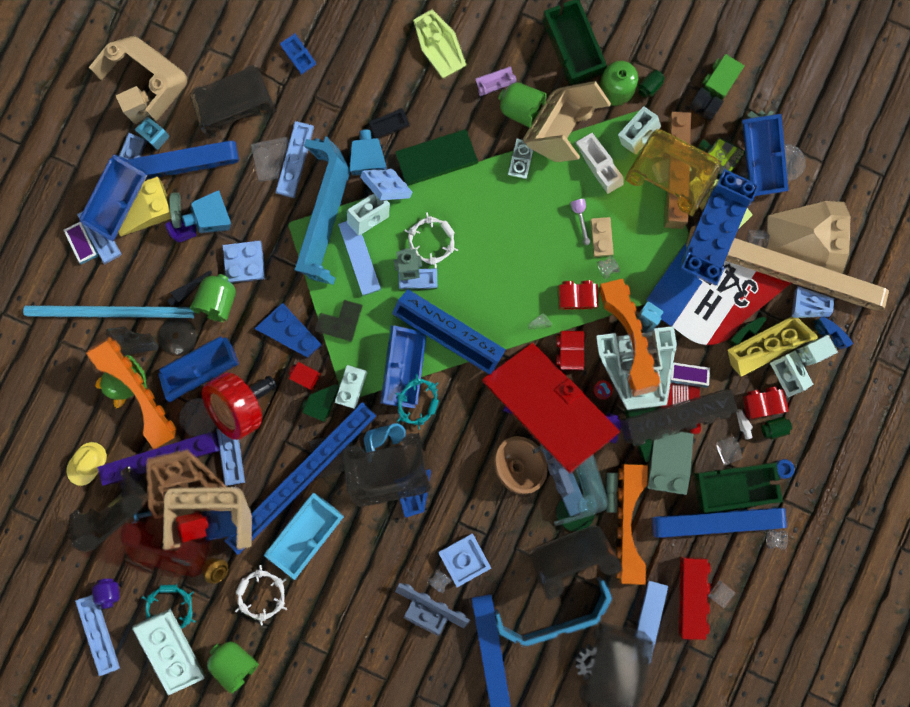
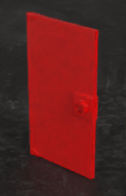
(551, 407)

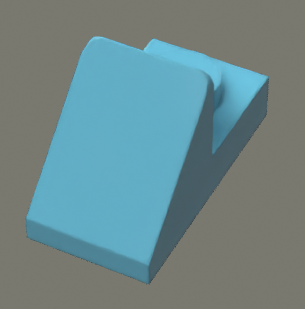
(152, 133)
(649, 317)

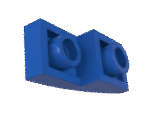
(827, 327)

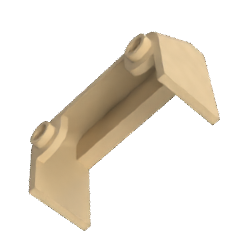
(167, 78)
(559, 116)
(188, 500)

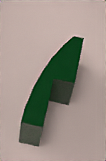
(750, 328)

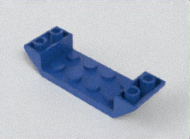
(718, 227)

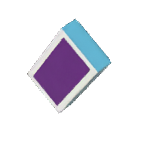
(80, 243)
(690, 375)

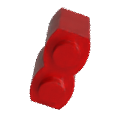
(578, 296)
(571, 351)
(766, 403)

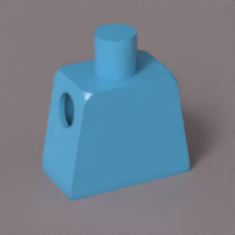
(366, 154)
(208, 214)

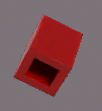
(304, 375)
(191, 526)

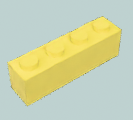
(769, 345)

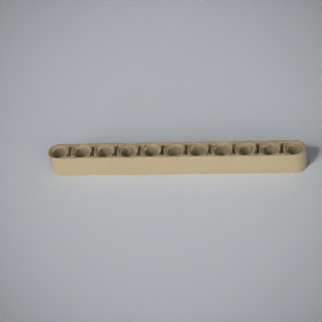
(805, 274)

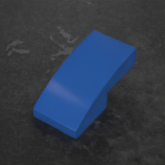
(298, 54)

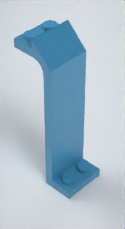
(324, 211)

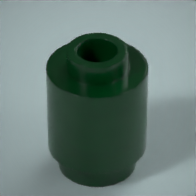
(651, 84)
(776, 428)

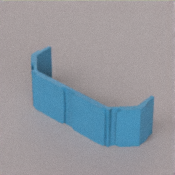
(567, 627)

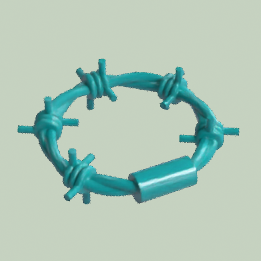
(433, 405)
(171, 589)

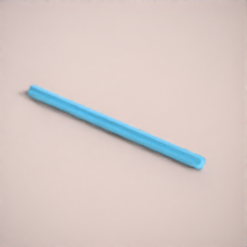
(108, 311)

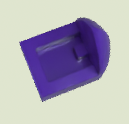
(181, 234)

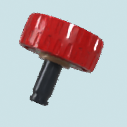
(234, 404)

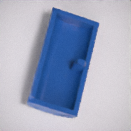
(765, 153)
(113, 196)
(403, 362)
(197, 368)

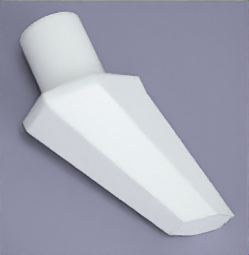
(744, 424)

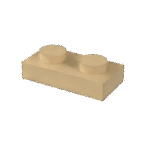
(602, 237)

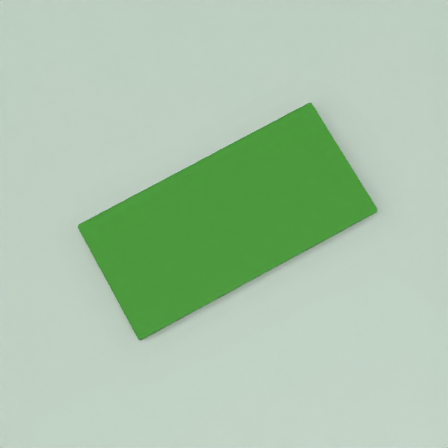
(512, 253)

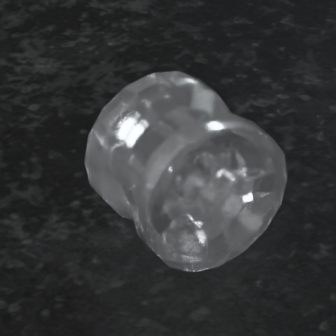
(608, 267)
(776, 539)
(439, 580)

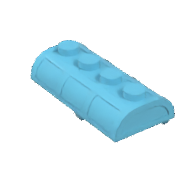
(304, 535)

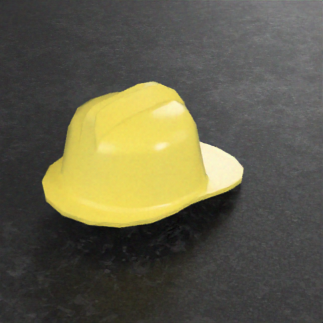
(85, 463)

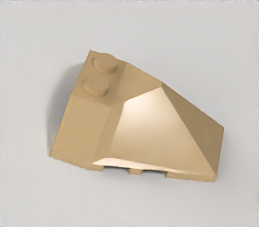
(813, 234)

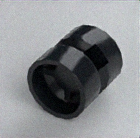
(706, 104)

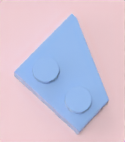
(811, 304)

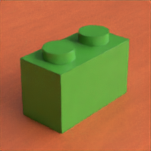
(723, 77)

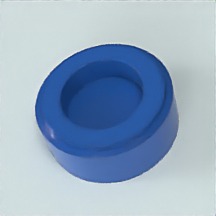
(785, 468)

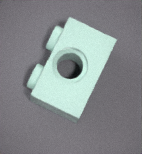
(638, 130)
(367, 214)
(816, 350)
(791, 373)
(351, 387)

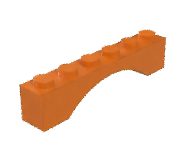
(617, 301)
(108, 358)
(633, 482)

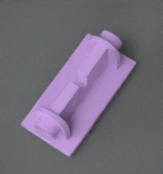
(495, 81)

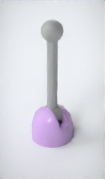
(578, 207)

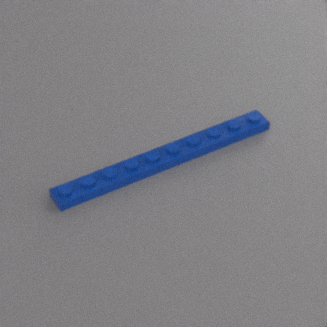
(307, 471)

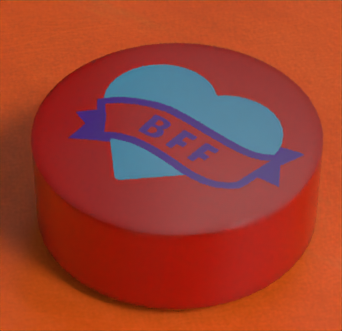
(602, 390)

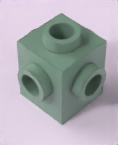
(407, 264)

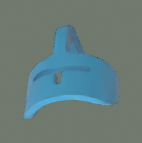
(376, 437)

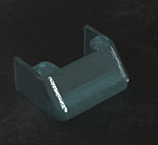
(595, 495)

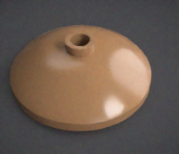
(530, 467)

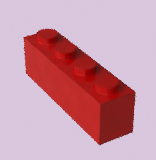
(693, 598)

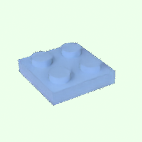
(386, 184)
(244, 261)
(464, 560)

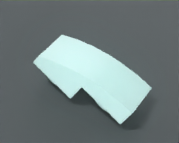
(520, 160)

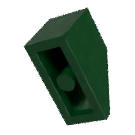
(320, 403)

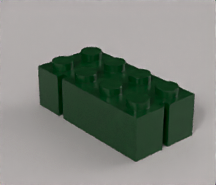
(574, 42)
(737, 487)

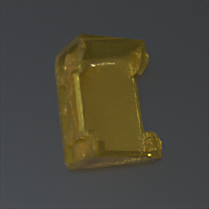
(676, 169)

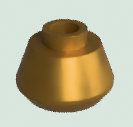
(214, 570)

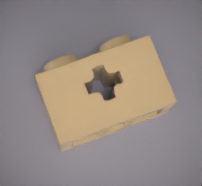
(134, 103)

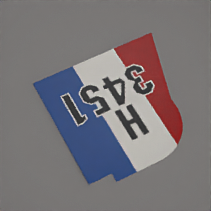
(708, 311)

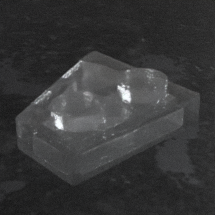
(269, 158)

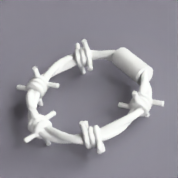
(446, 227)
(242, 586)

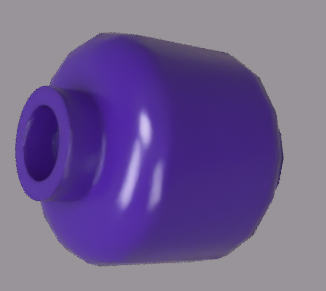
(105, 593)

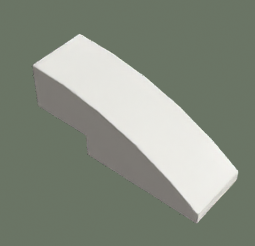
(600, 163)

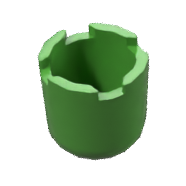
(618, 87)
(521, 102)
(214, 297)
(230, 665)

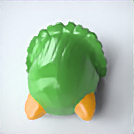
(115, 388)

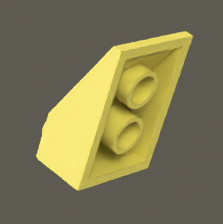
(148, 208)

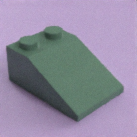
(670, 463)

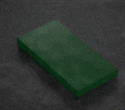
(436, 157)

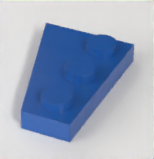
(289, 331)

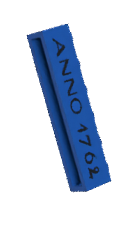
(448, 331)

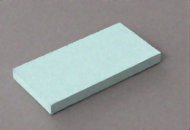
(169, 652)

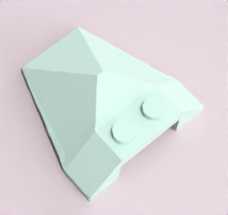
(617, 358)

